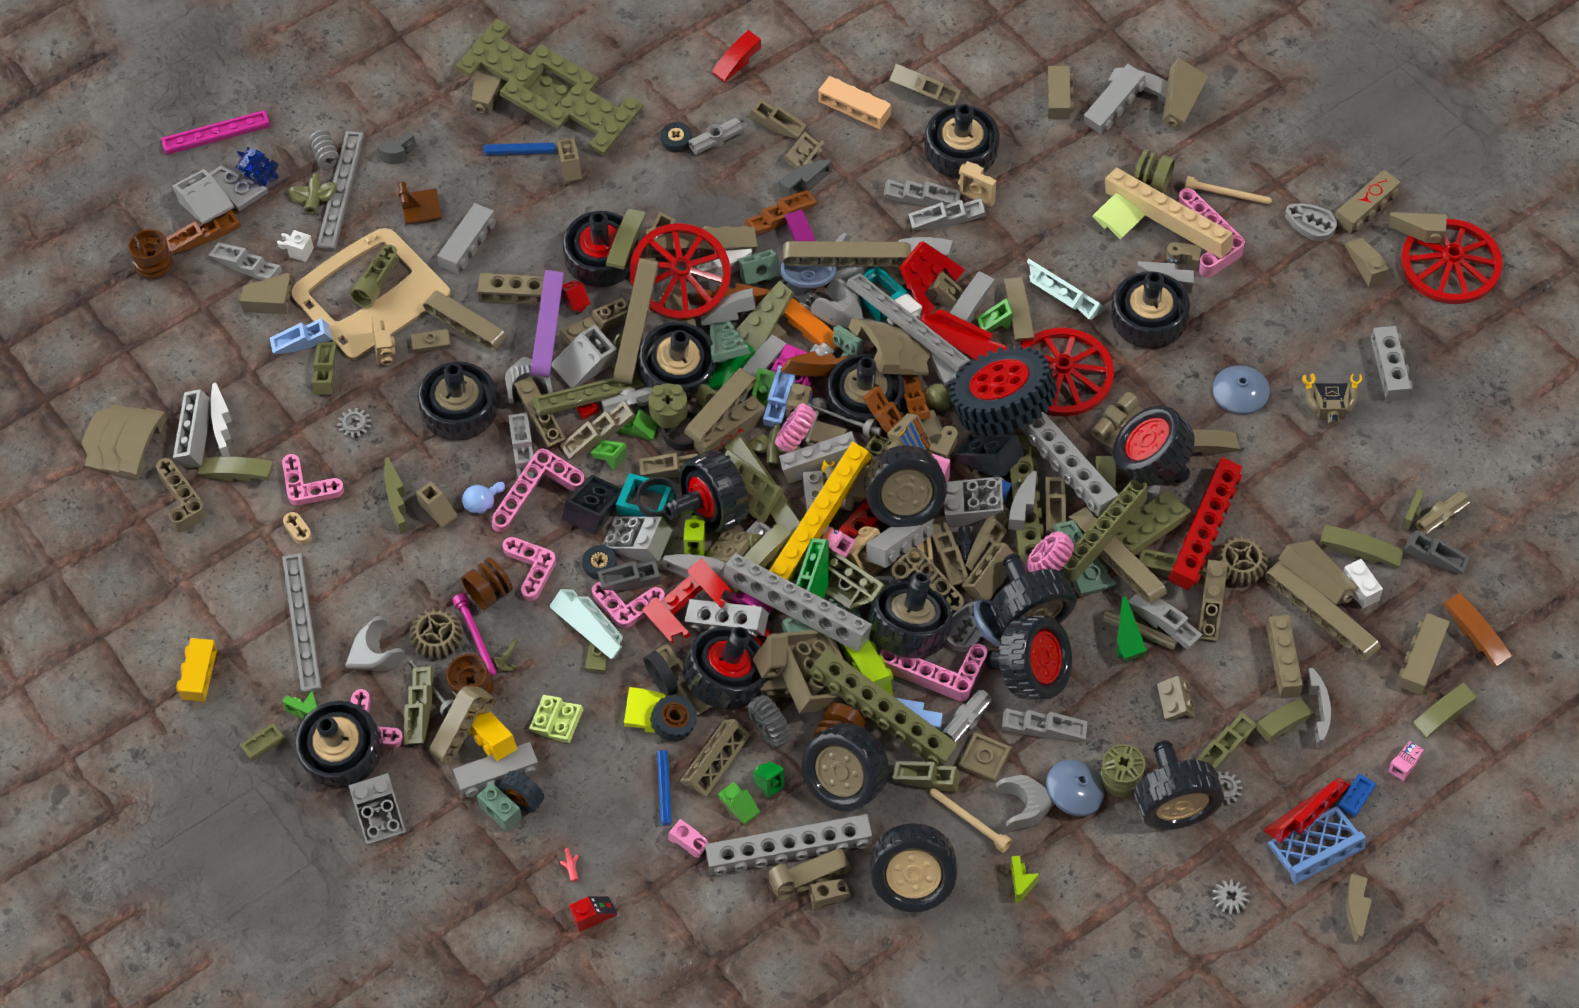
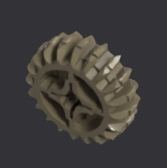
(1237, 551)
(430, 643)

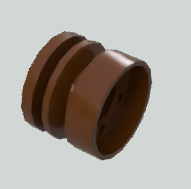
(150, 254)
(487, 583)
(469, 671)
(840, 713)

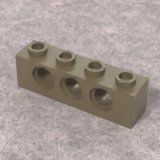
(510, 289)

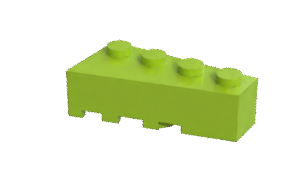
(869, 664)

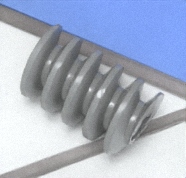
(323, 149)

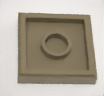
(984, 757)

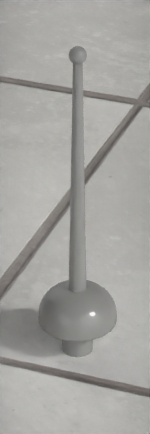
(821, 403)
(869, 426)
(446, 704)

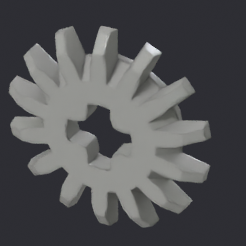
(358, 417)
(1232, 786)
(1230, 904)

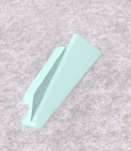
(1064, 291)
(588, 620)

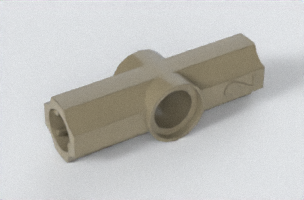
(1442, 513)

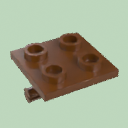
(419, 205)

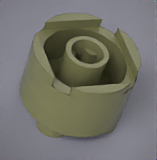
(667, 405)

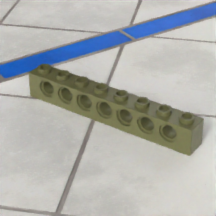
(1031, 530)
(880, 698)

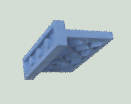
(1328, 856)

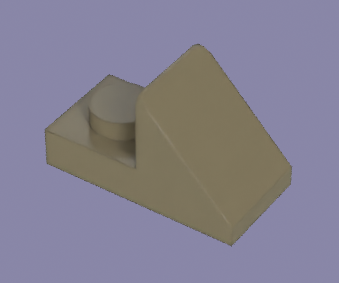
(947, 290)

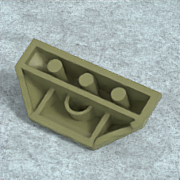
(850, 583)

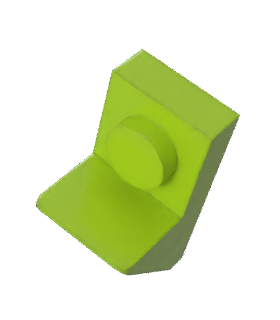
(1022, 882)

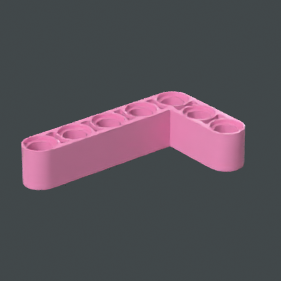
(1215, 264)
(530, 483)
(937, 673)

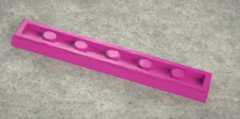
(215, 132)

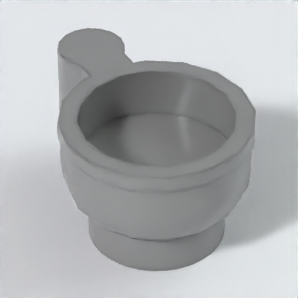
(822, 350)

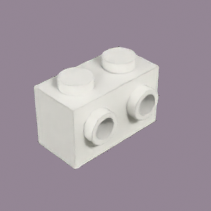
(1368, 588)

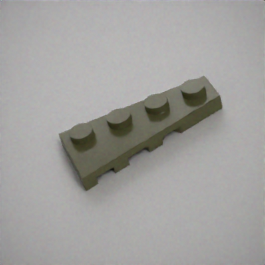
(763, 320)

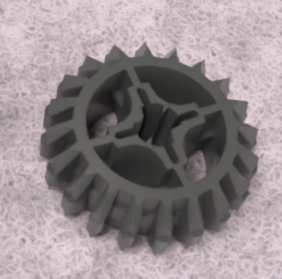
(769, 721)

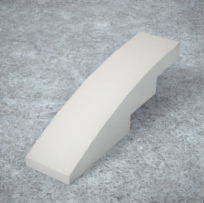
(220, 417)

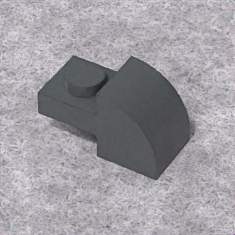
(395, 151)

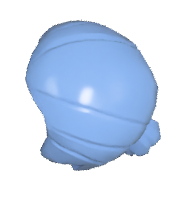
(480, 498)

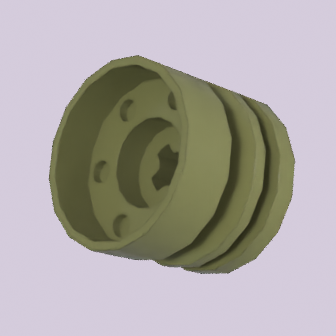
(1154, 171)
(1122, 770)

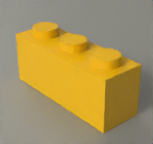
(197, 669)
(493, 736)

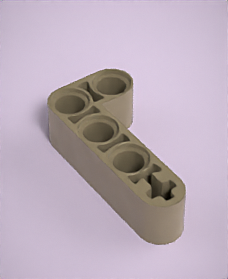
(187, 505)
(936, 577)
(459, 721)
(799, 878)

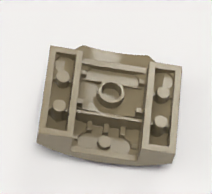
(896, 348)
(120, 438)

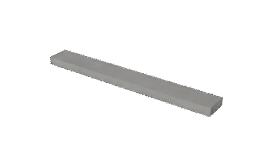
(337, 204)
(908, 322)
(301, 624)

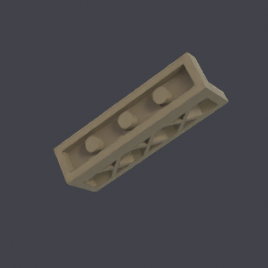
(710, 752)

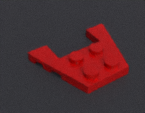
(922, 269)

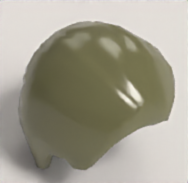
(938, 397)

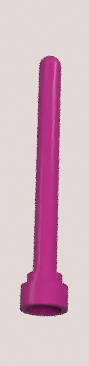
(462, 602)

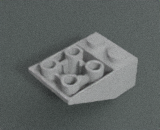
(202, 196)
(585, 357)
(972, 500)
(638, 537)
(377, 808)

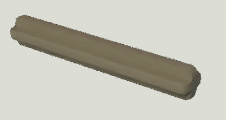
(1146, 632)

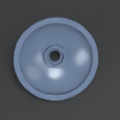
(808, 276)
(1240, 397)
(986, 622)
(1070, 793)

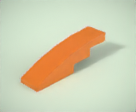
(809, 324)

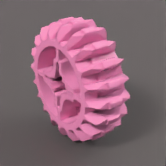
(795, 428)
(1051, 552)

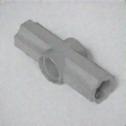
(715, 136)
(633, 397)
(967, 715)

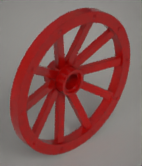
(1452, 257)
(680, 260)
(1072, 366)

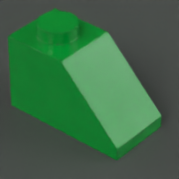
(769, 778)

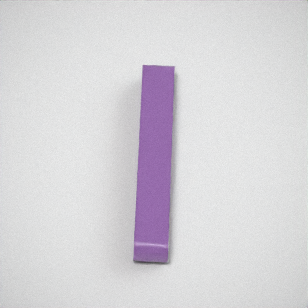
(547, 323)

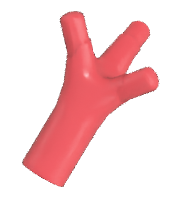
(570, 865)

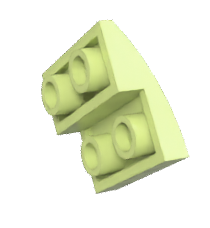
(1118, 215)
(556, 719)

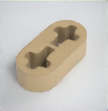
(294, 530)

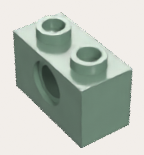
(749, 265)
(499, 807)

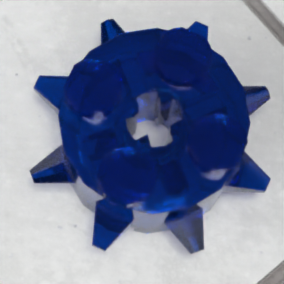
(256, 166)

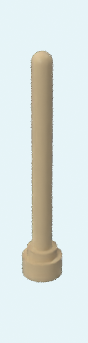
(1193, 184)
(1001, 841)

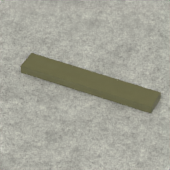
(582, 395)

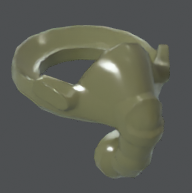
(501, 661)

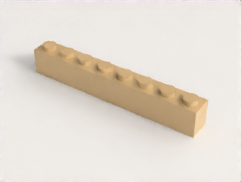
(1171, 213)

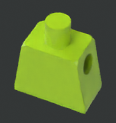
(694, 532)

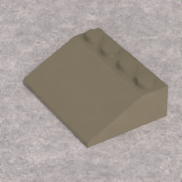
(802, 653)

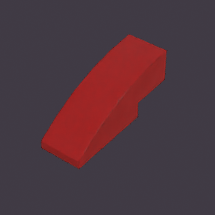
(737, 56)

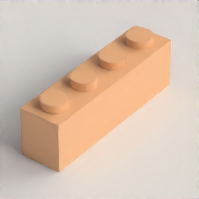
(854, 102)

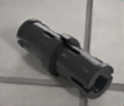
(965, 542)

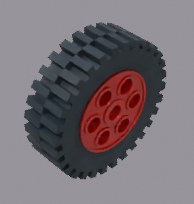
(1003, 390)

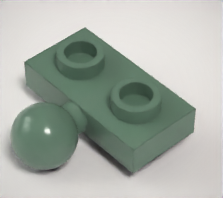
(847, 341)

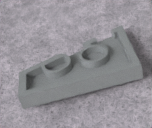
(238, 190)

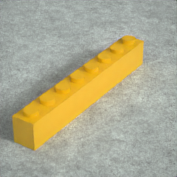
(821, 511)

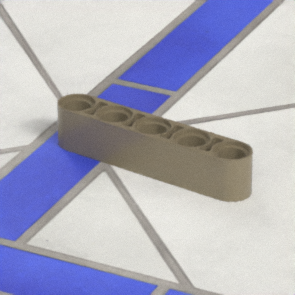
(465, 321)
(720, 406)

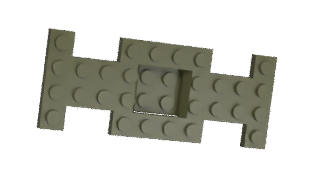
(544, 95)

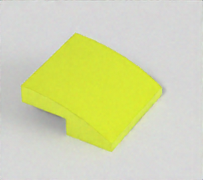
(639, 708)

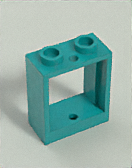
(878, 274)
(629, 510)

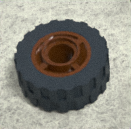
(673, 729)
(522, 791)

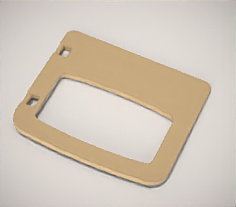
(396, 307)

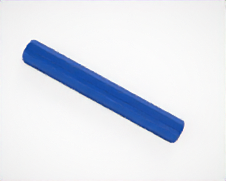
(519, 148)
(664, 788)

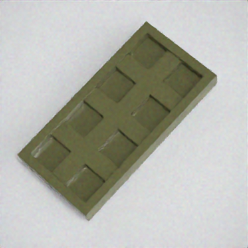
(761, 490)
(1153, 522)

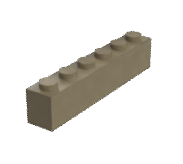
(730, 237)

